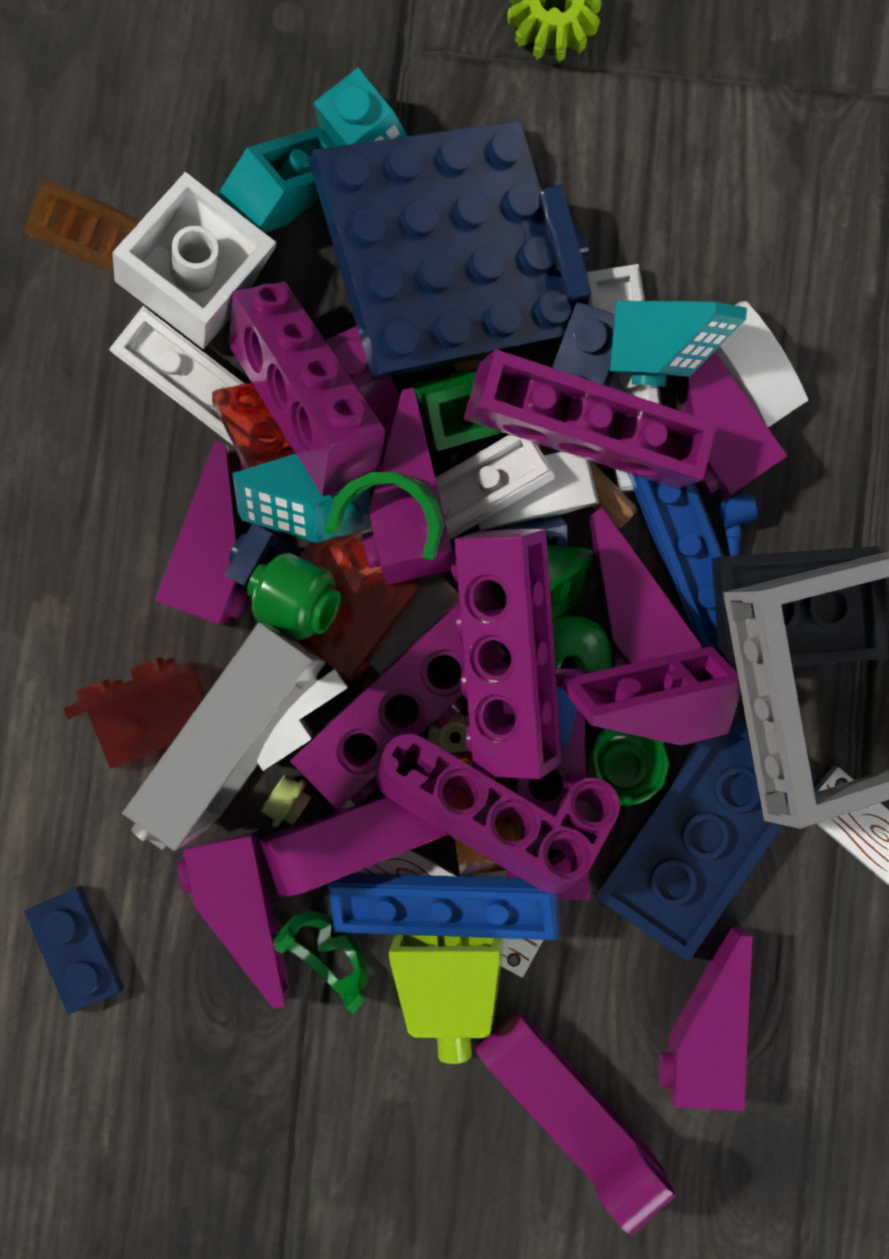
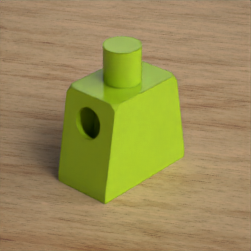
(447, 989)

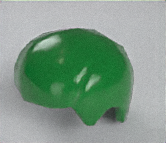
(582, 642)
(628, 763)

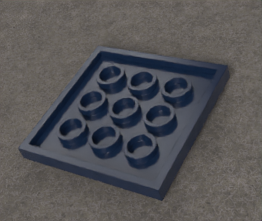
(442, 246)

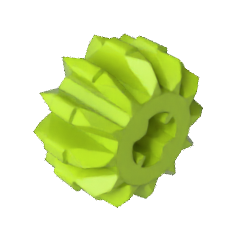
(552, 28)

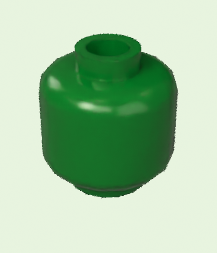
(294, 596)

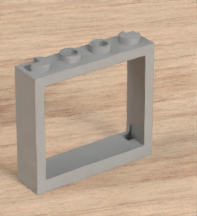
(772, 697)
(223, 739)

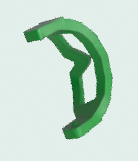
(411, 484)
(351, 987)

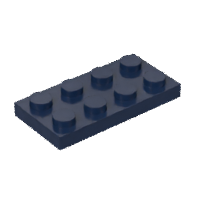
(693, 846)

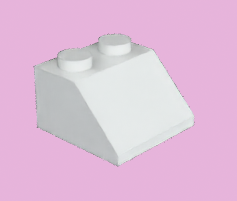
(191, 259)

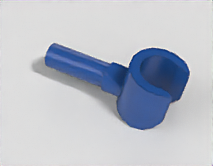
(734, 513)

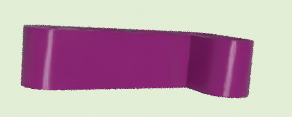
(493, 801)
(344, 843)
(576, 1117)

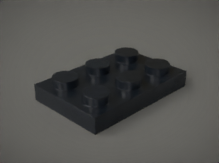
(819, 628)

